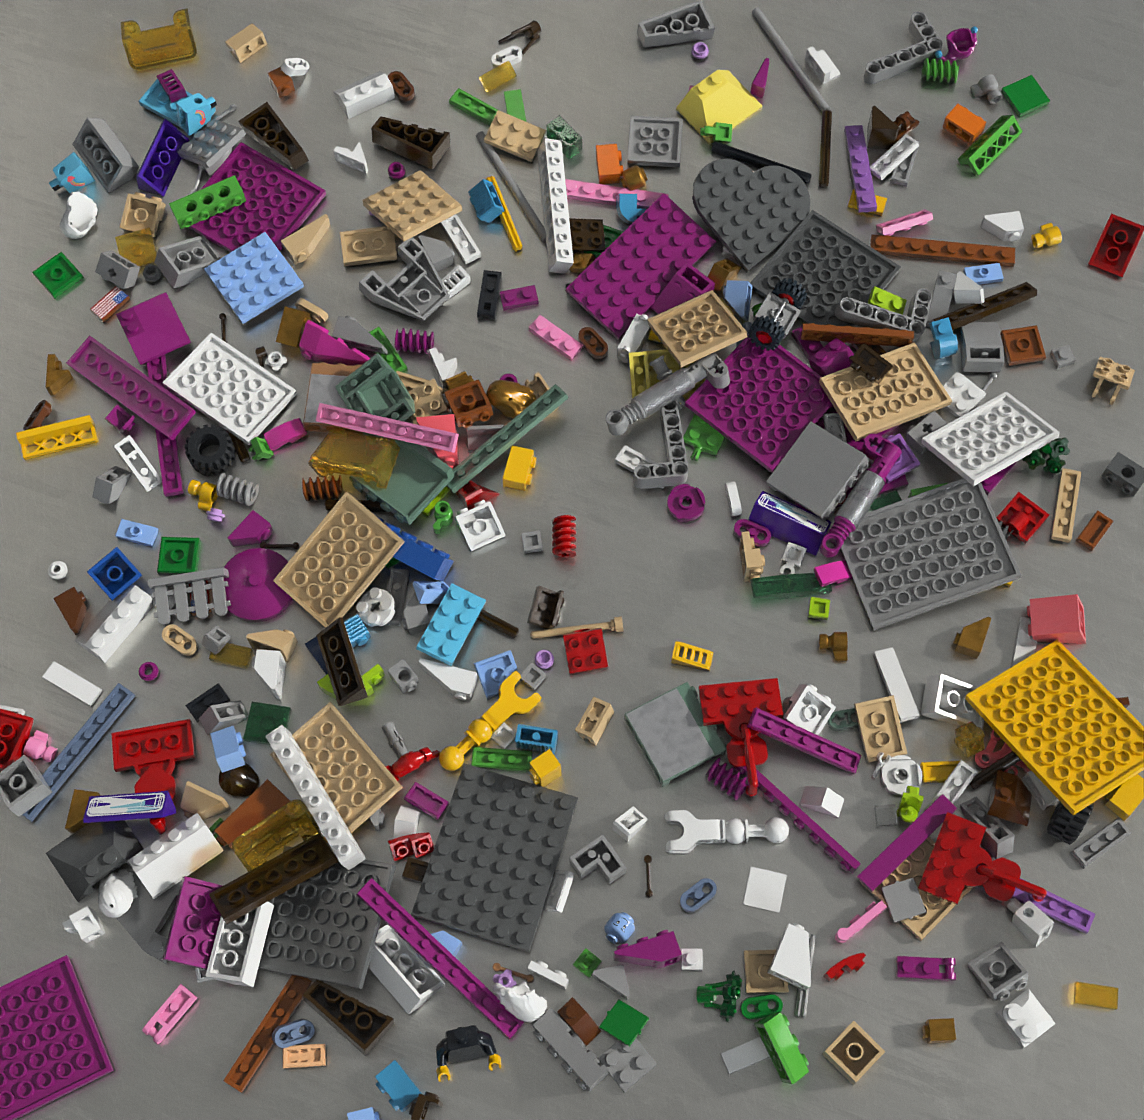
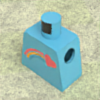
(194, 112)
(71, 174)

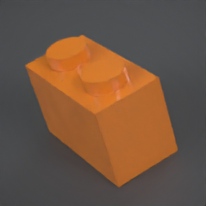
(964, 124)
(608, 164)

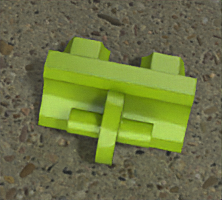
(910, 804)

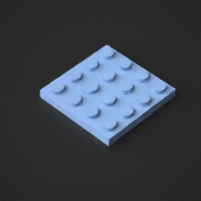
(254, 277)

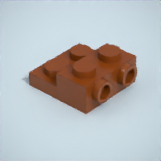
(469, 404)

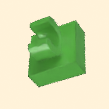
(261, 449)
(587, 963)

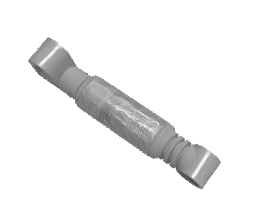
(667, 391)

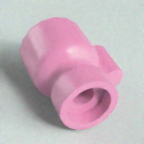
(36, 747)

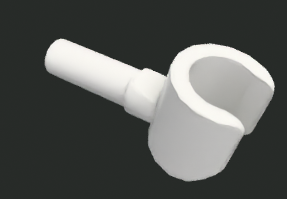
(880, 763)

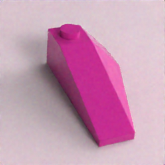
(322, 347)

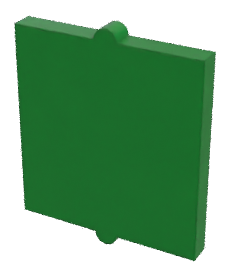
(624, 1022)

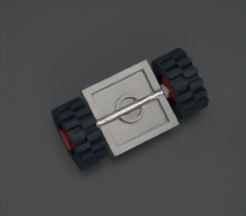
(777, 314)

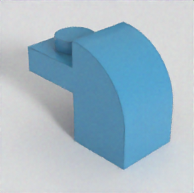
(627, 208)
(944, 342)

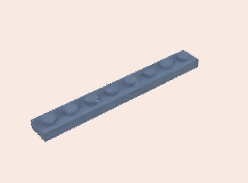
(83, 743)

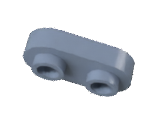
(697, 895)
(292, 1033)

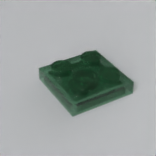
(264, 719)

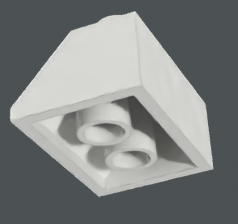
(365, 94)

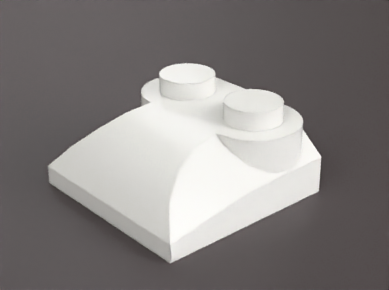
(1025, 1018)

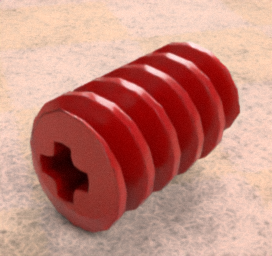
(563, 535)

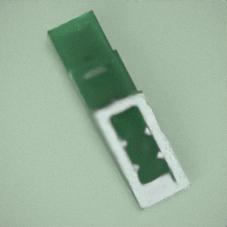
(787, 585)

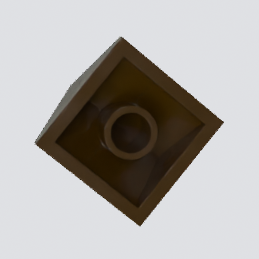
(881, 130)

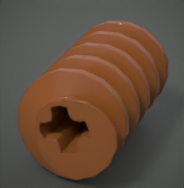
(322, 488)

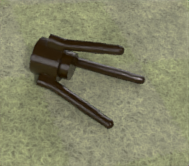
(530, 30)

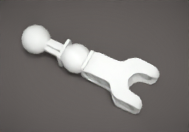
(717, 831)

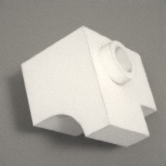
(85, 923)

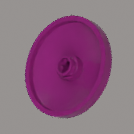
(251, 585)

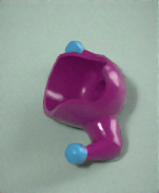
(959, 44)

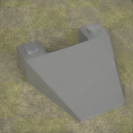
(413, 290)
(148, 916)

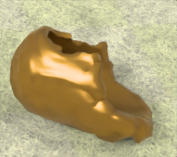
(510, 397)

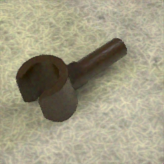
(261, 352)

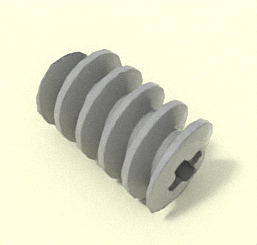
(236, 491)

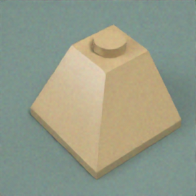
(274, 640)
(202, 802)

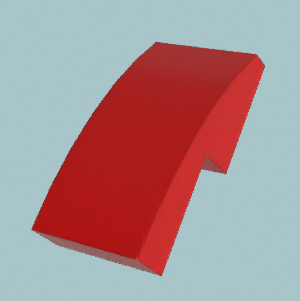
(416, 844)
(852, 962)

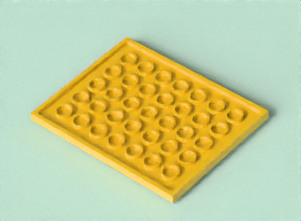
(1063, 726)

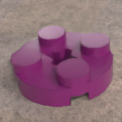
(686, 513)

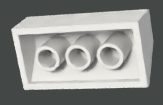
(115, 622)
(175, 855)
(240, 947)
(403, 970)

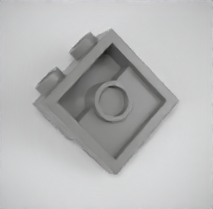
(999, 972)

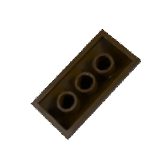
(341, 663)

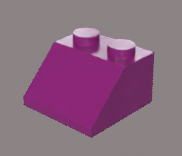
(831, 358)

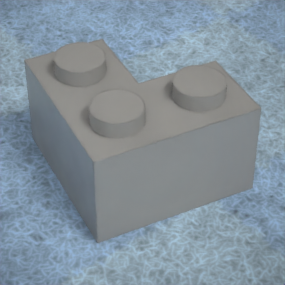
(598, 855)

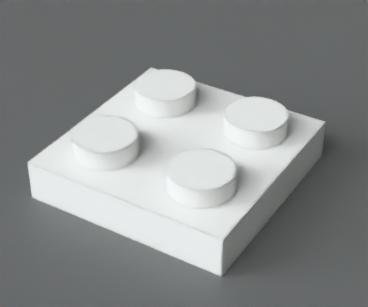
(964, 395)

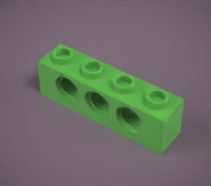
(199, 202)

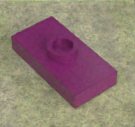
(426, 800)

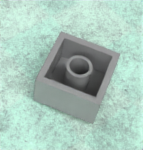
(22, 786)

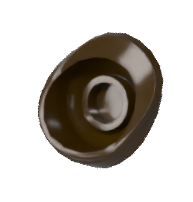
(239, 781)

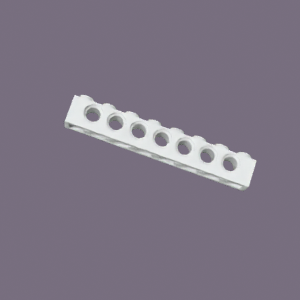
(555, 206)
(315, 797)

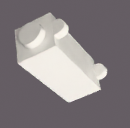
(634, 337)

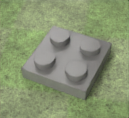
(627, 1063)

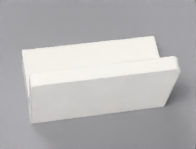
(821, 65)

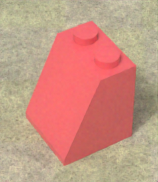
(445, 423)
(1057, 619)

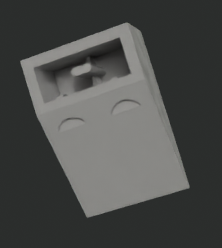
(981, 347)

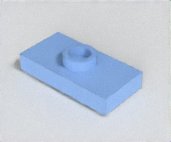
(985, 273)
(136, 532)

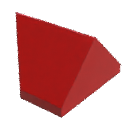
(474, 493)

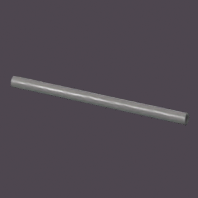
(818, 99)
(512, 186)

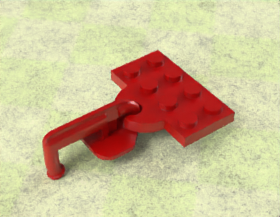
(732, 706)
(153, 756)
(955, 864)

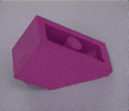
(251, 531)

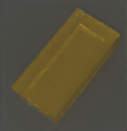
(497, 76)
(233, 655)
(1095, 995)

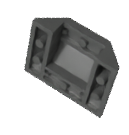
(93, 854)

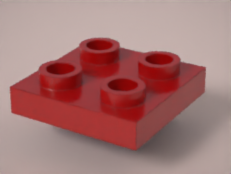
(1022, 517)
(585, 650)

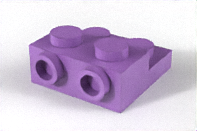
(906, 461)

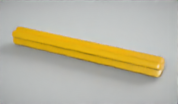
(506, 220)

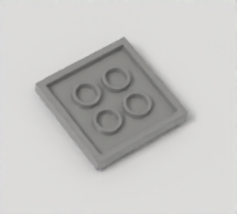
(655, 141)
(211, 143)

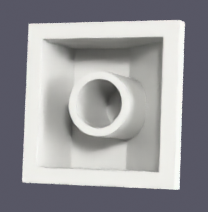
(271, 670)

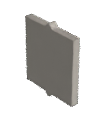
(903, 900)

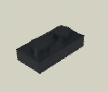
(213, 696)

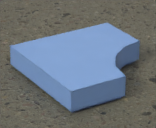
(494, 671)

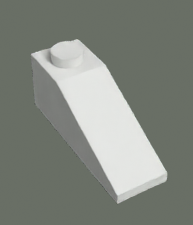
(137, 463)
(455, 680)

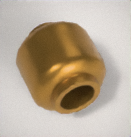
(634, 178)

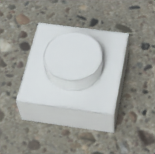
(691, 960)

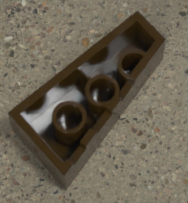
(271, 133)
(411, 141)
(352, 1019)

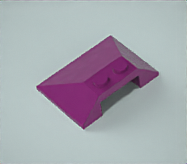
(153, 328)

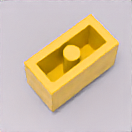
(518, 468)
(545, 769)
(1126, 797)

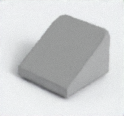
(215, 639)

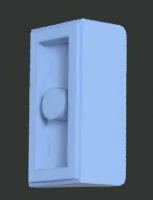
(430, 591)

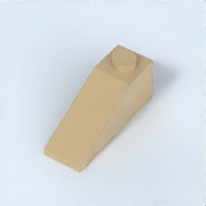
(304, 241)

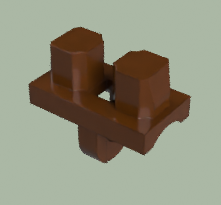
(907, 124)

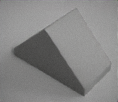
(614, 979)

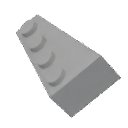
(677, 26)
(570, 1050)

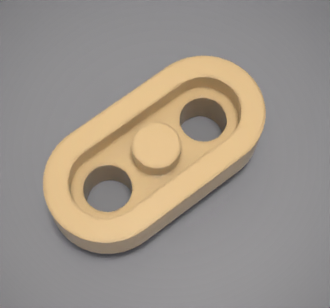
(316, 313)
(180, 641)

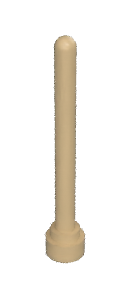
(614, 624)

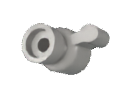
(987, 86)

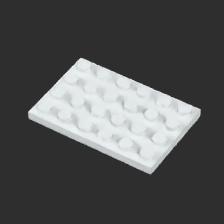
(229, 388)
(990, 438)

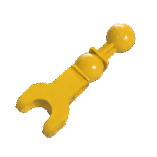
(481, 729)

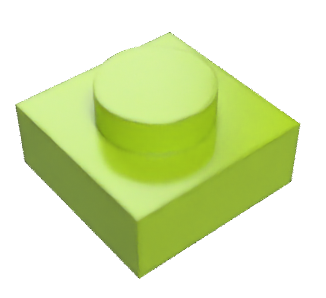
(819, 608)

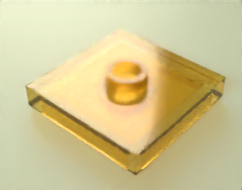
(137, 247)

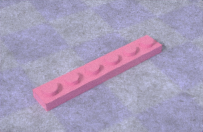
(607, 194)

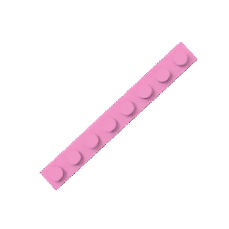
(387, 427)

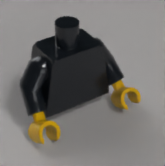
(464, 1045)

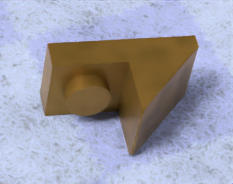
(55, 376)

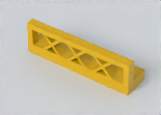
(55, 431)

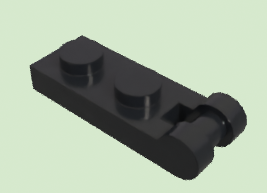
(489, 294)

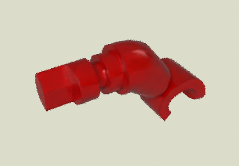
(411, 762)

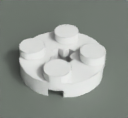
(369, 601)
(908, 767)

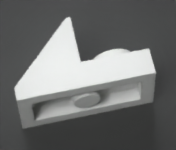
(352, 159)
(444, 368)

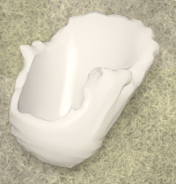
(81, 214)
(117, 890)
(521, 1001)

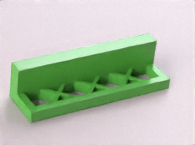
(986, 140)

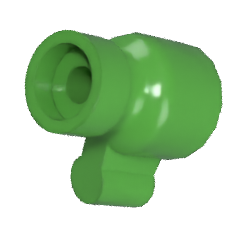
(443, 516)

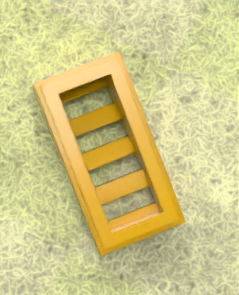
(694, 650)

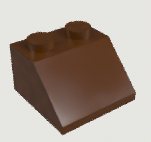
(1009, 799)

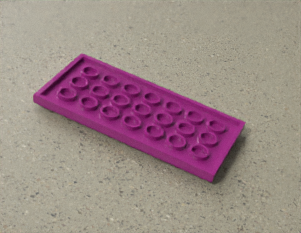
(639, 265)

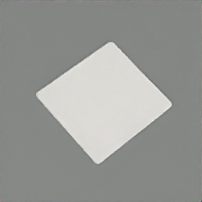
(765, 889)

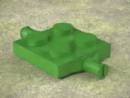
(702, 437)

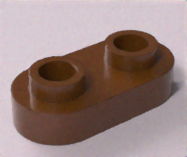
(402, 87)
(594, 343)
(40, 412)

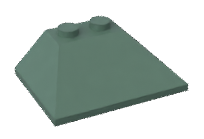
(376, 391)

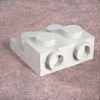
(479, 525)
(809, 709)

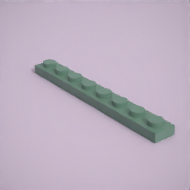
(506, 437)

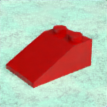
(1116, 245)
(13, 736)

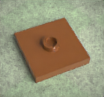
(1023, 345)

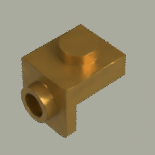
(581, 262)

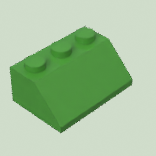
(782, 1047)

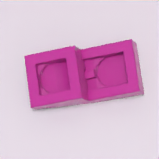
(284, 433)
(832, 573)

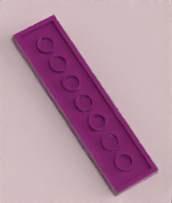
(131, 387)

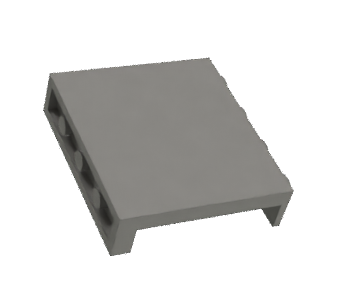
(818, 471)

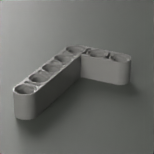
(910, 57)
(887, 317)
(673, 465)

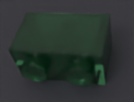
(560, 130)

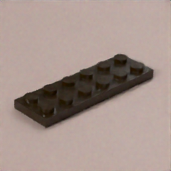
(273, 878)

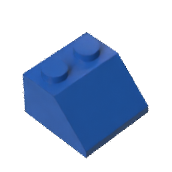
(114, 573)

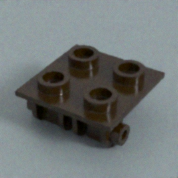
(587, 235)

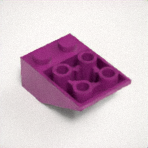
(683, 286)
(652, 952)

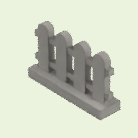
(180, 592)

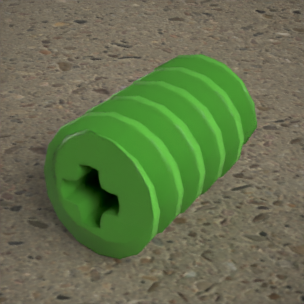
(940, 70)

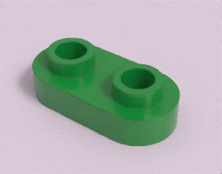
(760, 1006)

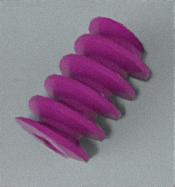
(414, 341)
(727, 779)

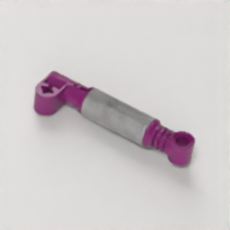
(863, 493)

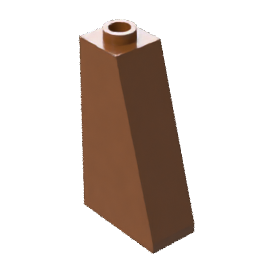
(252, 811)

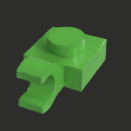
(720, 131)

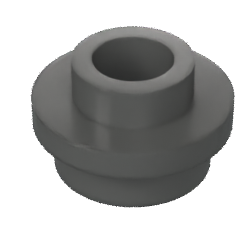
(151, 268)

